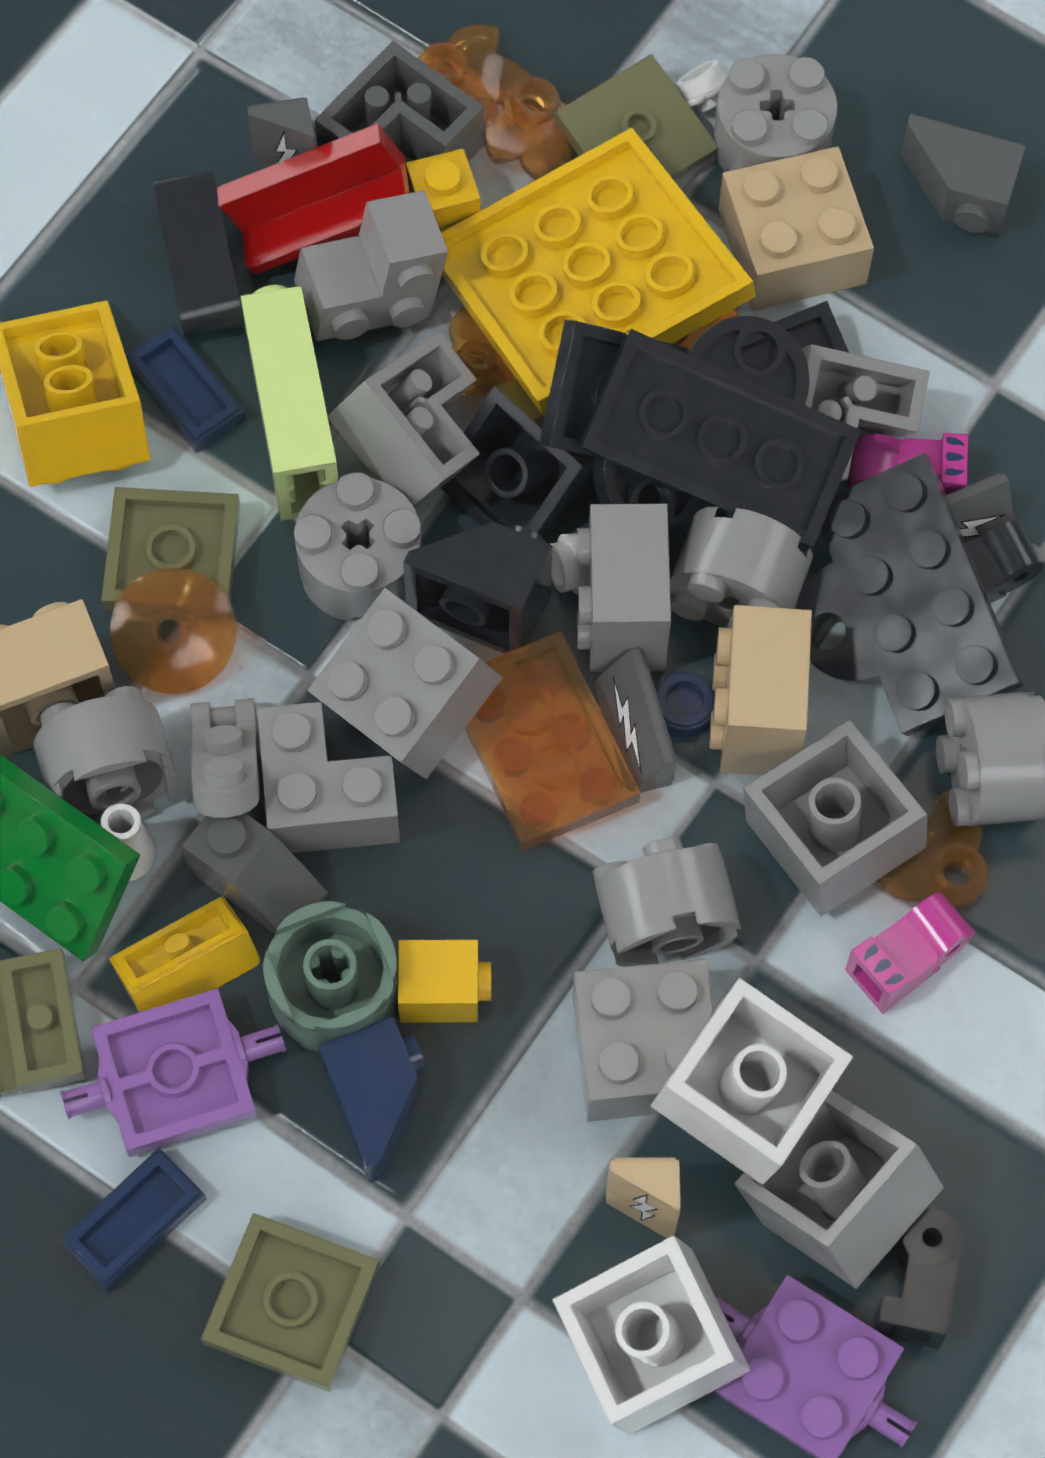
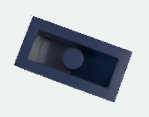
(374, 1087)

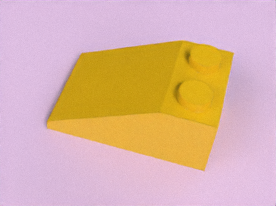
(71, 394)

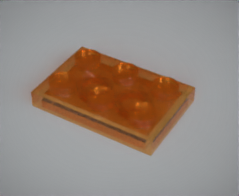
(548, 745)

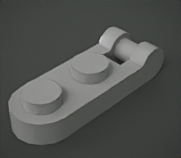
(224, 758)

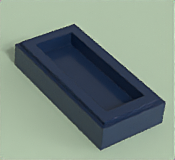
(185, 388)
(133, 1219)

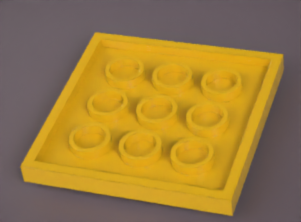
(591, 245)

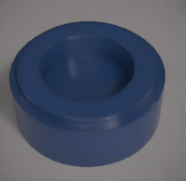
(685, 703)

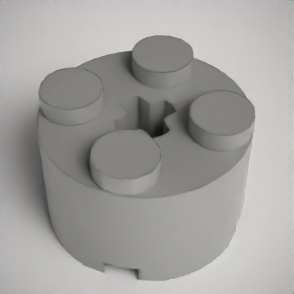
(773, 111)
(354, 544)
(736, 563)
(106, 753)
(994, 758)
(667, 902)

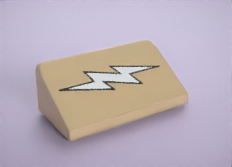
(646, 1191)

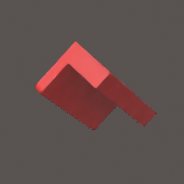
(312, 196)

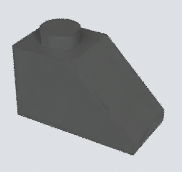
(963, 172)
(250, 869)

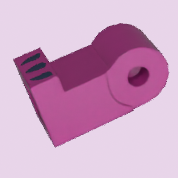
(881, 452)
(908, 951)

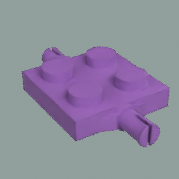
(173, 1072)
(813, 1372)

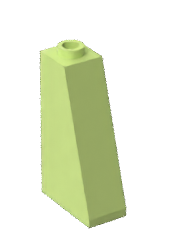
(289, 396)

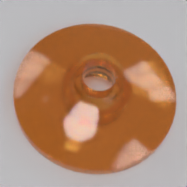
(205, 622)

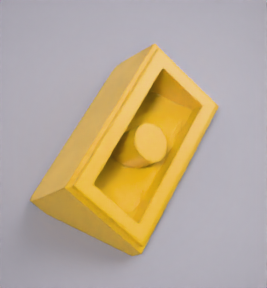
(186, 957)

